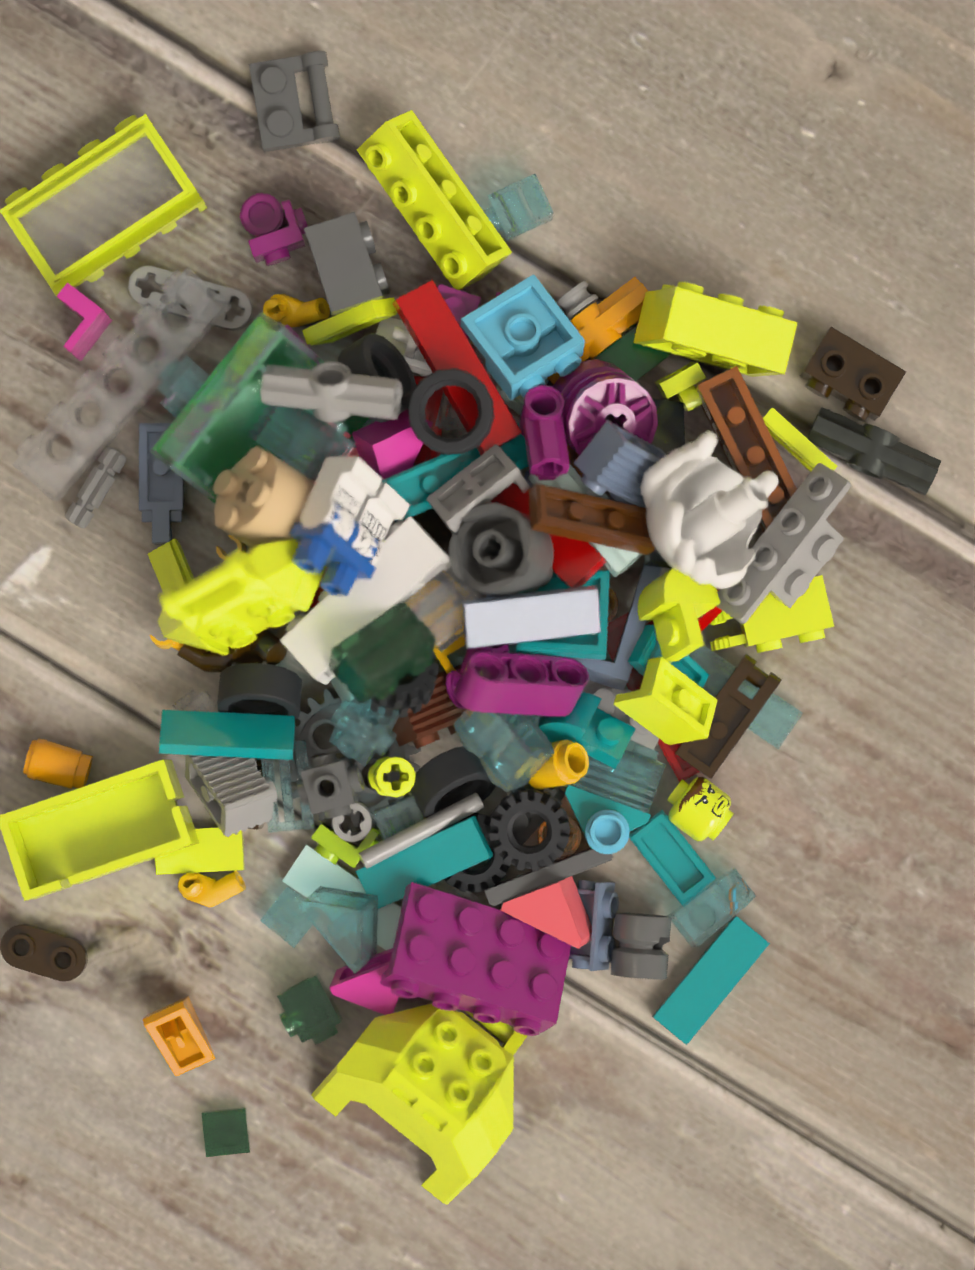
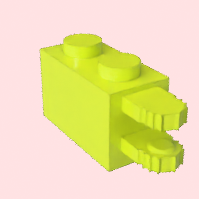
(776, 621)

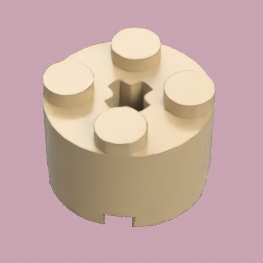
(260, 498)

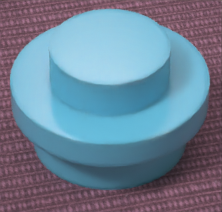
(607, 831)

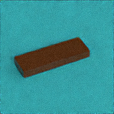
(589, 519)

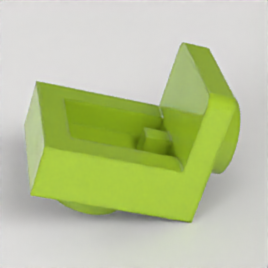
(335, 848)

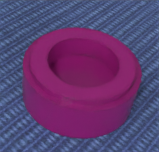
(261, 214)

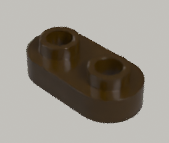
(43, 952)

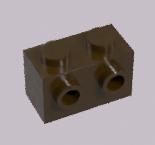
(852, 375)

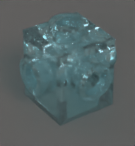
(361, 731)

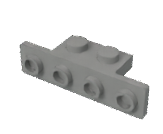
(790, 547)

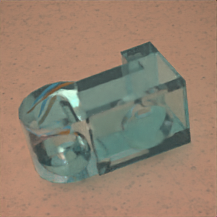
(712, 907)

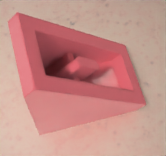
(554, 910)

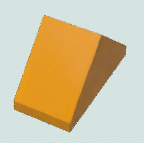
(179, 1036)

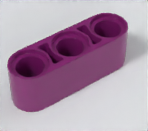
(521, 684)

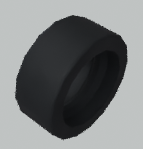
(379, 358)
(426, 388)
(259, 690)
(449, 780)

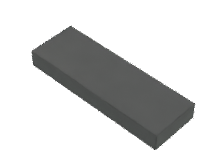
(545, 875)

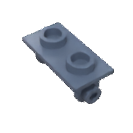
(600, 905)

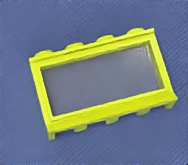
(101, 204)

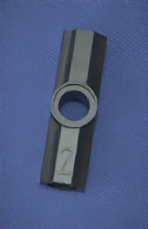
(873, 451)

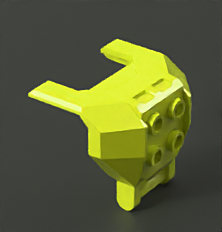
(233, 599)
(436, 1084)

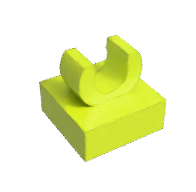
(682, 383)

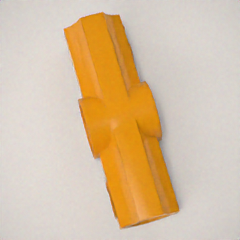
(606, 321)

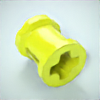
(398, 787)

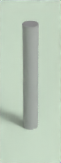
(421, 830)

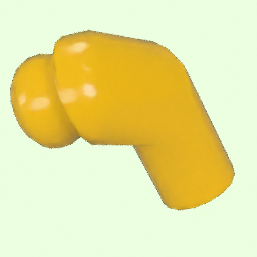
(294, 311)
(210, 891)

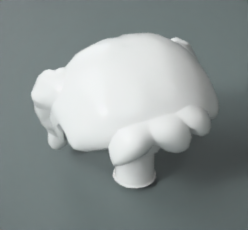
(704, 512)

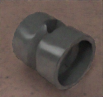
(640, 945)

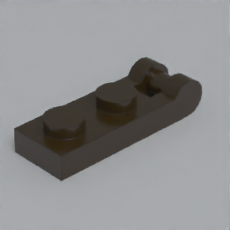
(731, 717)

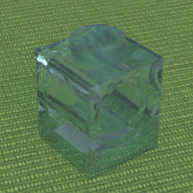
(519, 207)

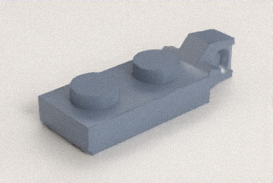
(159, 486)

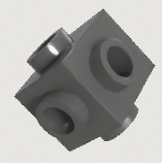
(342, 773)

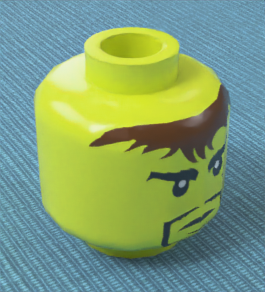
(699, 808)

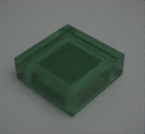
(226, 1132)

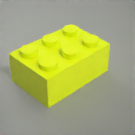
(715, 330)

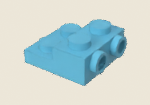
(524, 337)

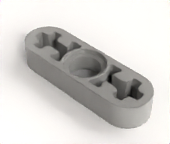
(162, 275)

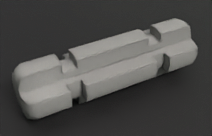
(95, 487)

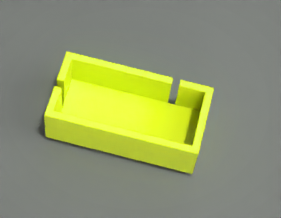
(97, 829)

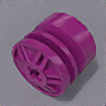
(600, 390)

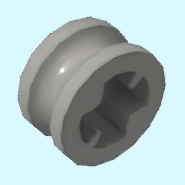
(576, 300)
(365, 824)

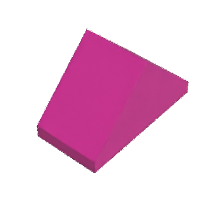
(388, 445)
(364, 986)

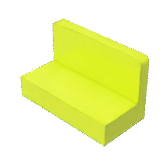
(669, 704)

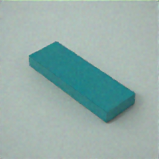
(227, 734)
(426, 861)
(710, 980)

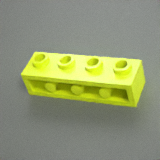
(434, 200)

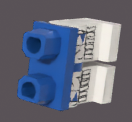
(345, 523)

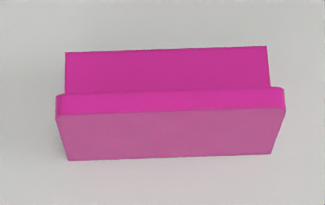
(93, 324)

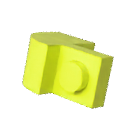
(674, 606)

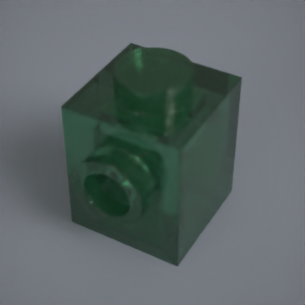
(309, 1010)

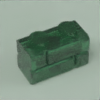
(383, 653)

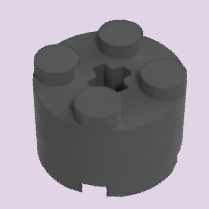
(501, 552)

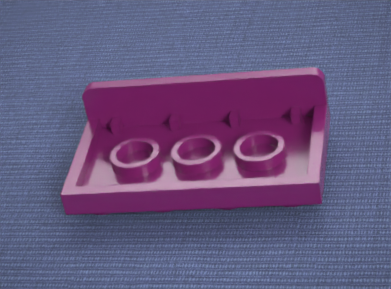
(476, 961)

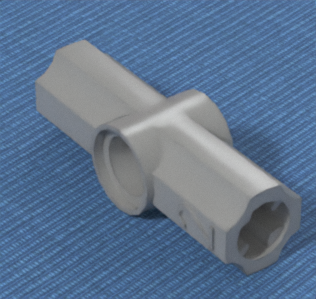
(331, 392)

